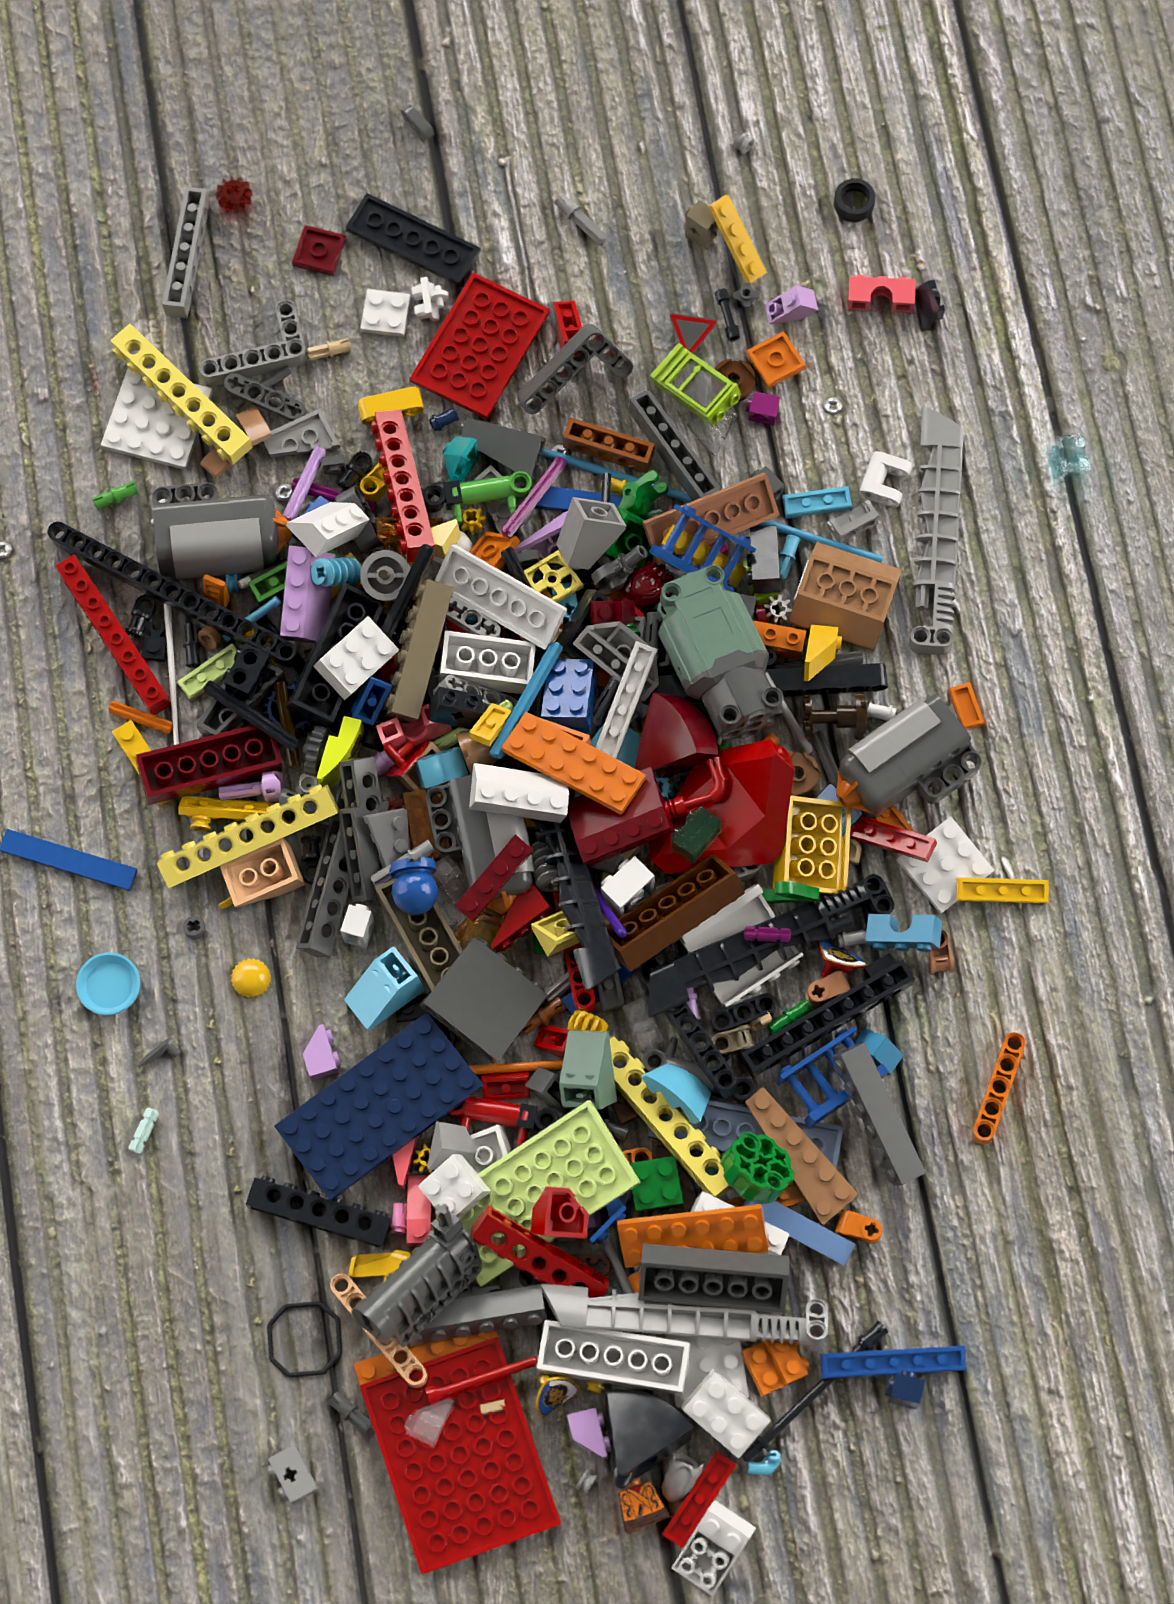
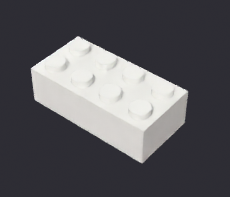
(487, 661)

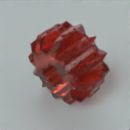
(234, 194)

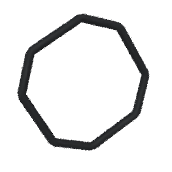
(270, 1340)

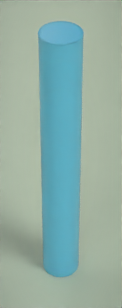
(259, 613)

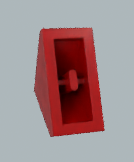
(552, 1040)

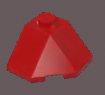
(559, 1214)

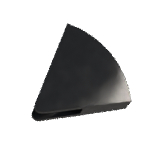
(642, 1432)

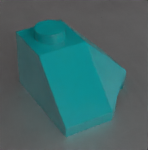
(460, 457)

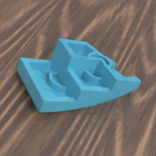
(679, 1090)

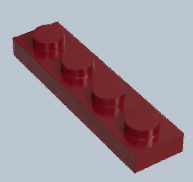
(494, 878)

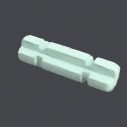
(143, 1130)

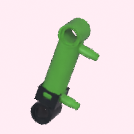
(458, 494)

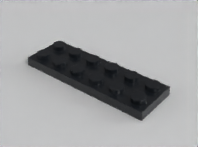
(413, 239)

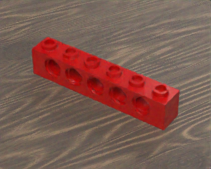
(535, 1246)

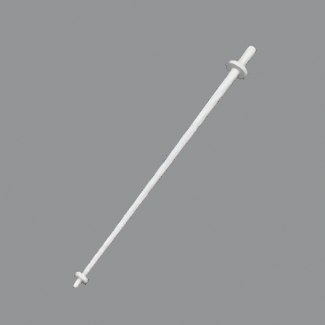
(171, 665)

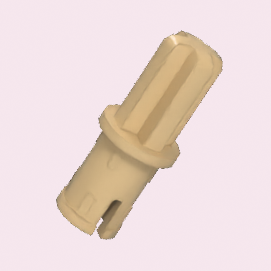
(329, 349)

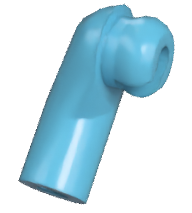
(766, 1466)

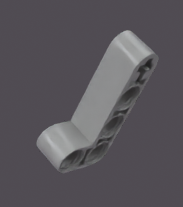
(488, 695)

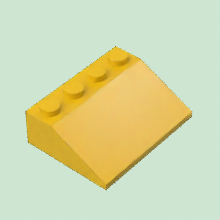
(814, 845)

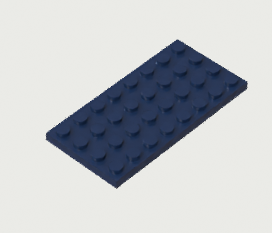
(378, 1106)

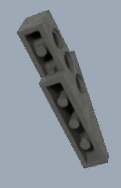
(361, 799)

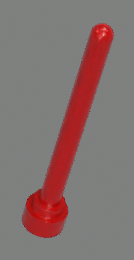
(437, 1394)

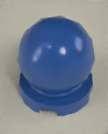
(414, 886)

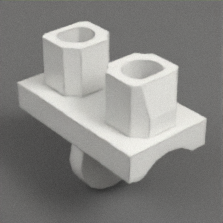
(432, 297)

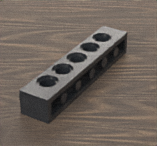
(259, 1201)

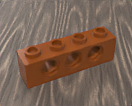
(608, 445)

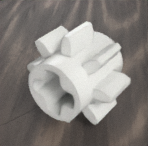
(780, 613)

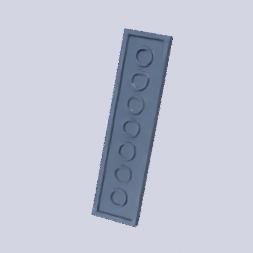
(726, 1122)

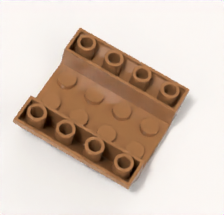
(845, 594)

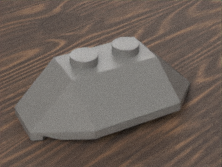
(611, 647)

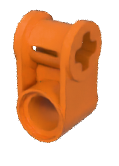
(853, 1226)

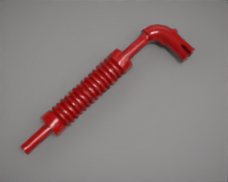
(680, 806)

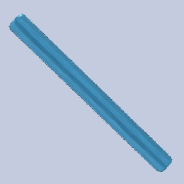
(528, 696)

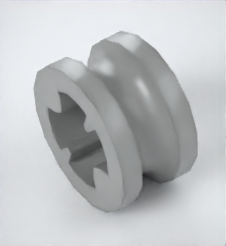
(744, 143)
(586, 1482)

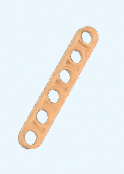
(388, 1351)

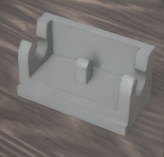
(853, 522)

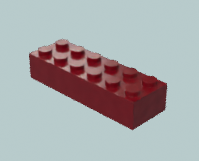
(207, 763)

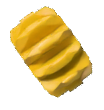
(587, 1022)

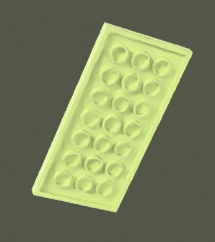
(568, 1154)

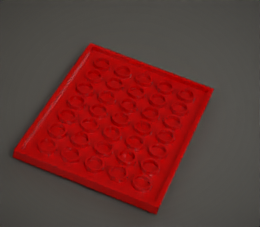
(481, 1477)

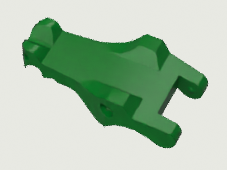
(641, 494)

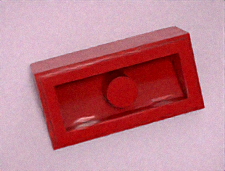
(505, 1085)

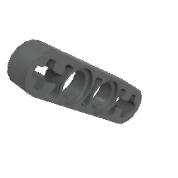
(263, 399)

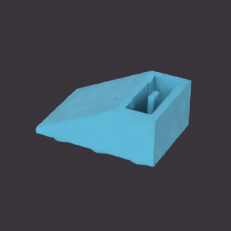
(383, 989)

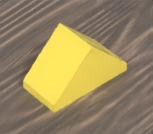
(444, 536)

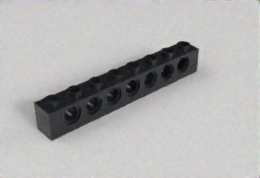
(827, 1018)

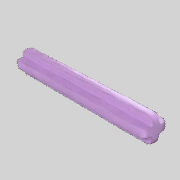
(304, 483)

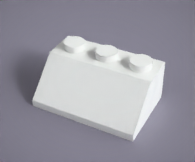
(328, 526)

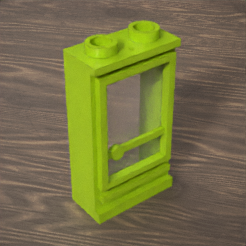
(696, 385)

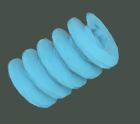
(336, 571)

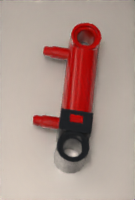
(523, 1116)

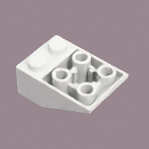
(713, 1548)

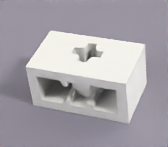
(357, 925)

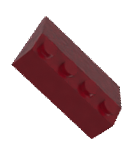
(605, 833)

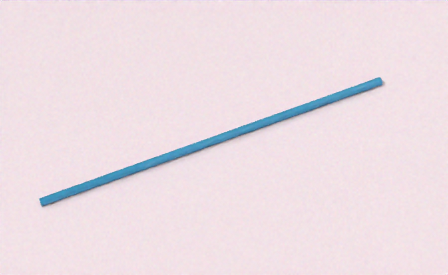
(681, 496)

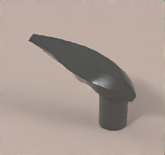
(159, 1050)

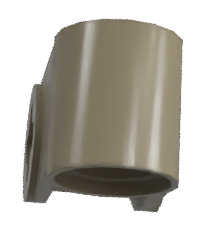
(737, 1040)

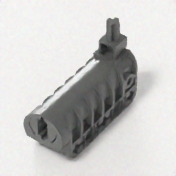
(422, 1283)

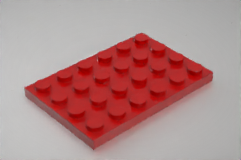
(479, 345)

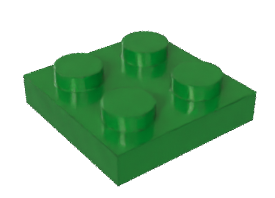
(658, 1184)

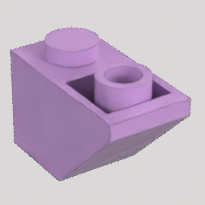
(791, 305)
(319, 1055)
(586, 1432)

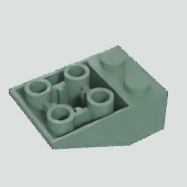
(587, 1070)

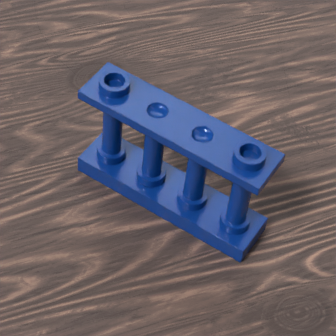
(684, 562)
(834, 1099)

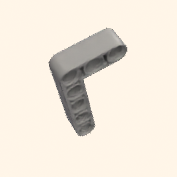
(261, 354)

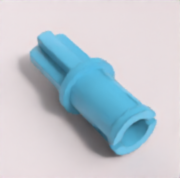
(787, 555)

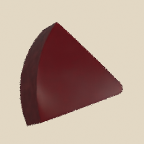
(674, 735)

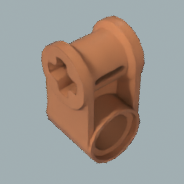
(941, 958)
(829, 987)

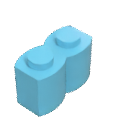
(440, 767)

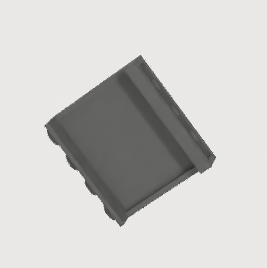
(484, 1000)

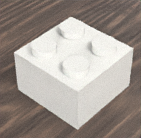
(455, 1185)

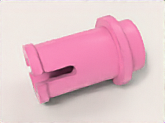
(399, 1219)

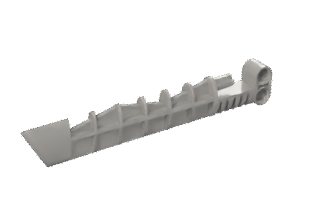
(941, 512)
(628, 1313)

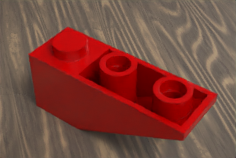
(524, 911)

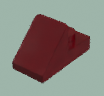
(613, 611)

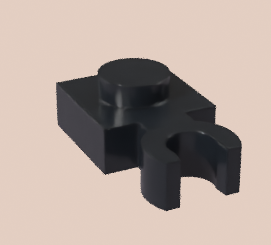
(155, 645)

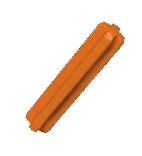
(140, 717)

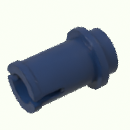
(443, 419)

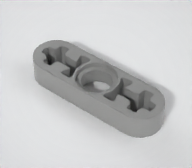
(469, 611)

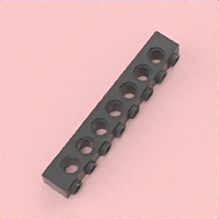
(327, 893)

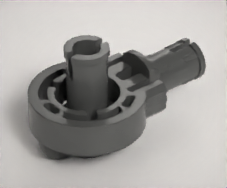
(613, 574)

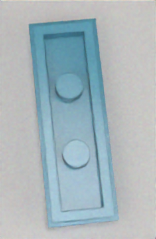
(817, 502)

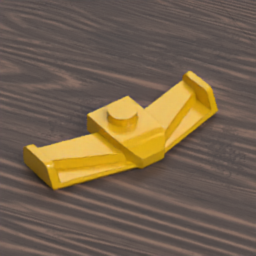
(376, 1264)

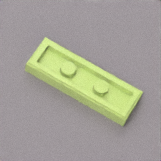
(212, 670)

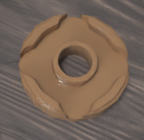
(810, 770)

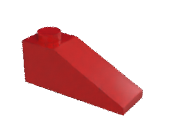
(567, 321)

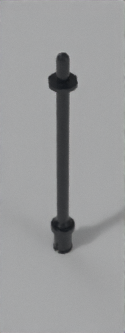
(865, 1343)

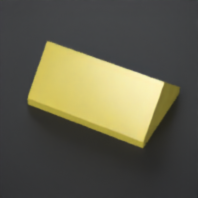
(553, 934)

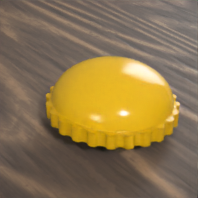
(251, 978)

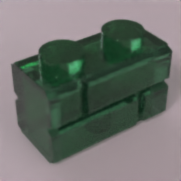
(696, 834)

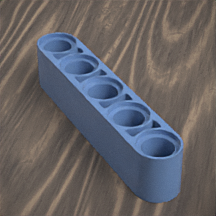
(806, 1231)

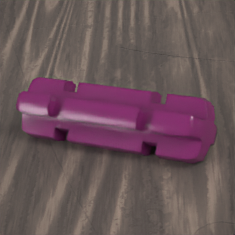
(767, 934)

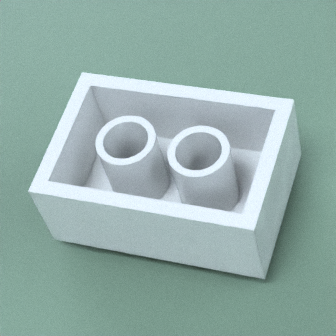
(356, 657)
(628, 886)
(725, 1413)

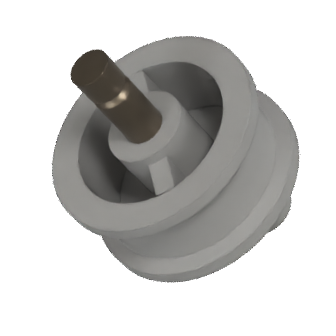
(384, 574)

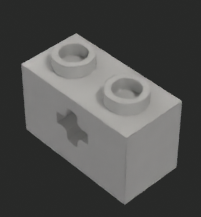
(292, 1460)

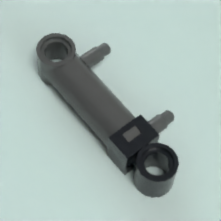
(696, 1070)

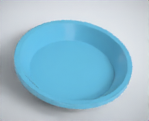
(108, 983)

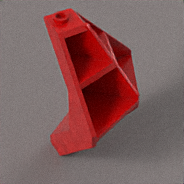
(750, 811)

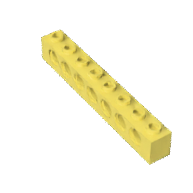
(130, 340)
(175, 874)
(649, 1113)

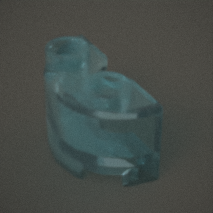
(1070, 455)

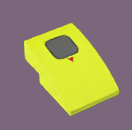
(340, 749)

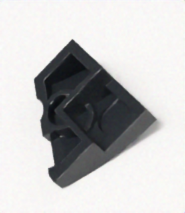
(928, 304)

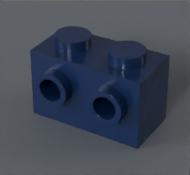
(905, 1390)

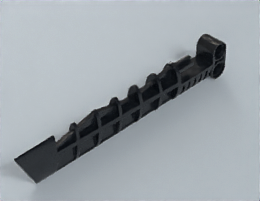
(577, 899)
(735, 956)

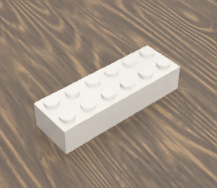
(614, 1357)

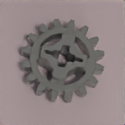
(314, 750)

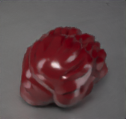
(646, 584)

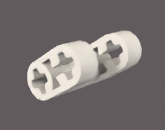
(872, 485)

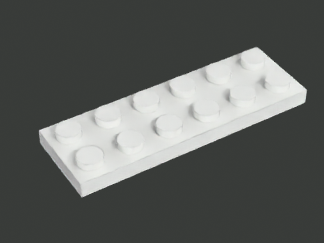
(501, 597)

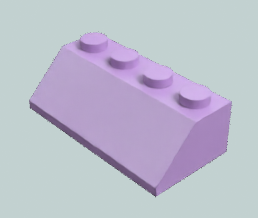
(304, 601)

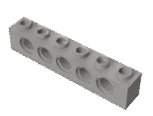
(186, 252)

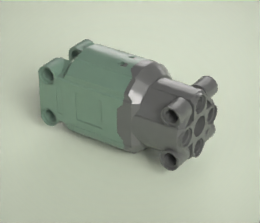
(718, 654)

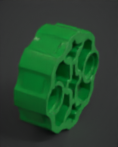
(757, 1168)

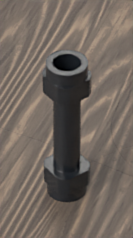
(723, 299)

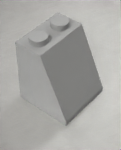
(588, 532)

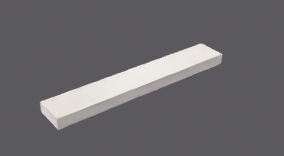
(626, 699)

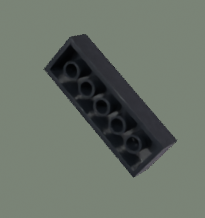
(313, 695)

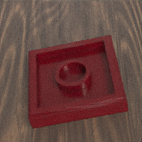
(319, 250)

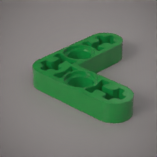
(790, 893)

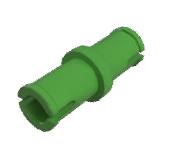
(115, 495)

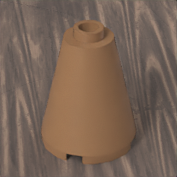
(474, 751)

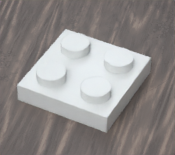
(385, 313)

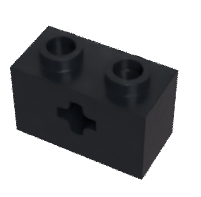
(455, 708)

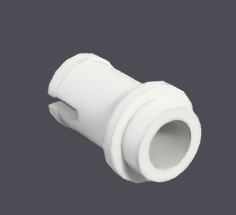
(881, 712)

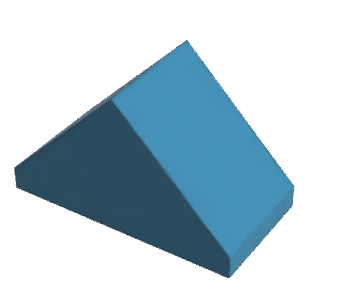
(881, 1049)

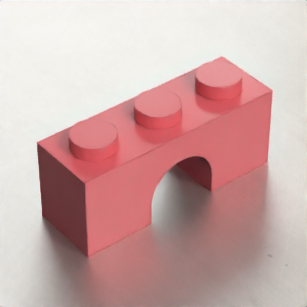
(899, 291)
(416, 731)

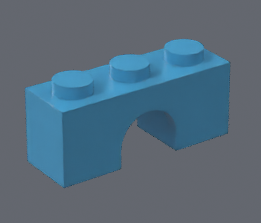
(922, 934)

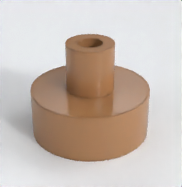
(209, 637)

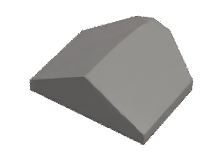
(450, 1140)

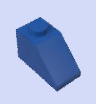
(370, 700)

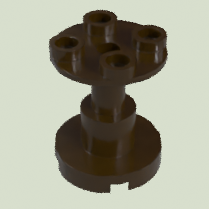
(844, 716)

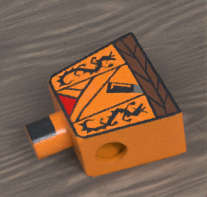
(641, 1506)

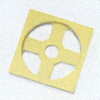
(556, 558)

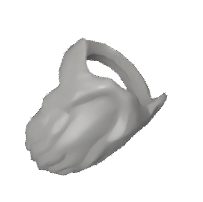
(680, 1477)

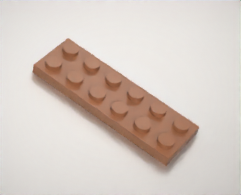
(728, 509)

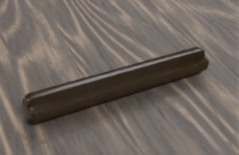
(287, 722)

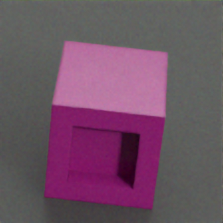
(763, 408)

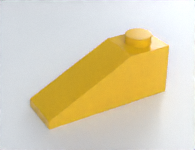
(821, 649)

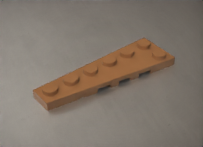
(814, 1174)

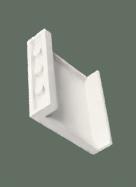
(745, 911)

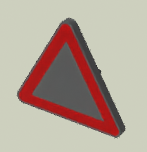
(691, 330)

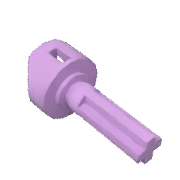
(270, 786)

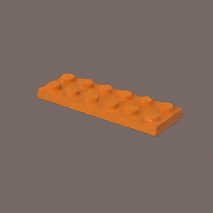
(573, 763)
(717, 1229)

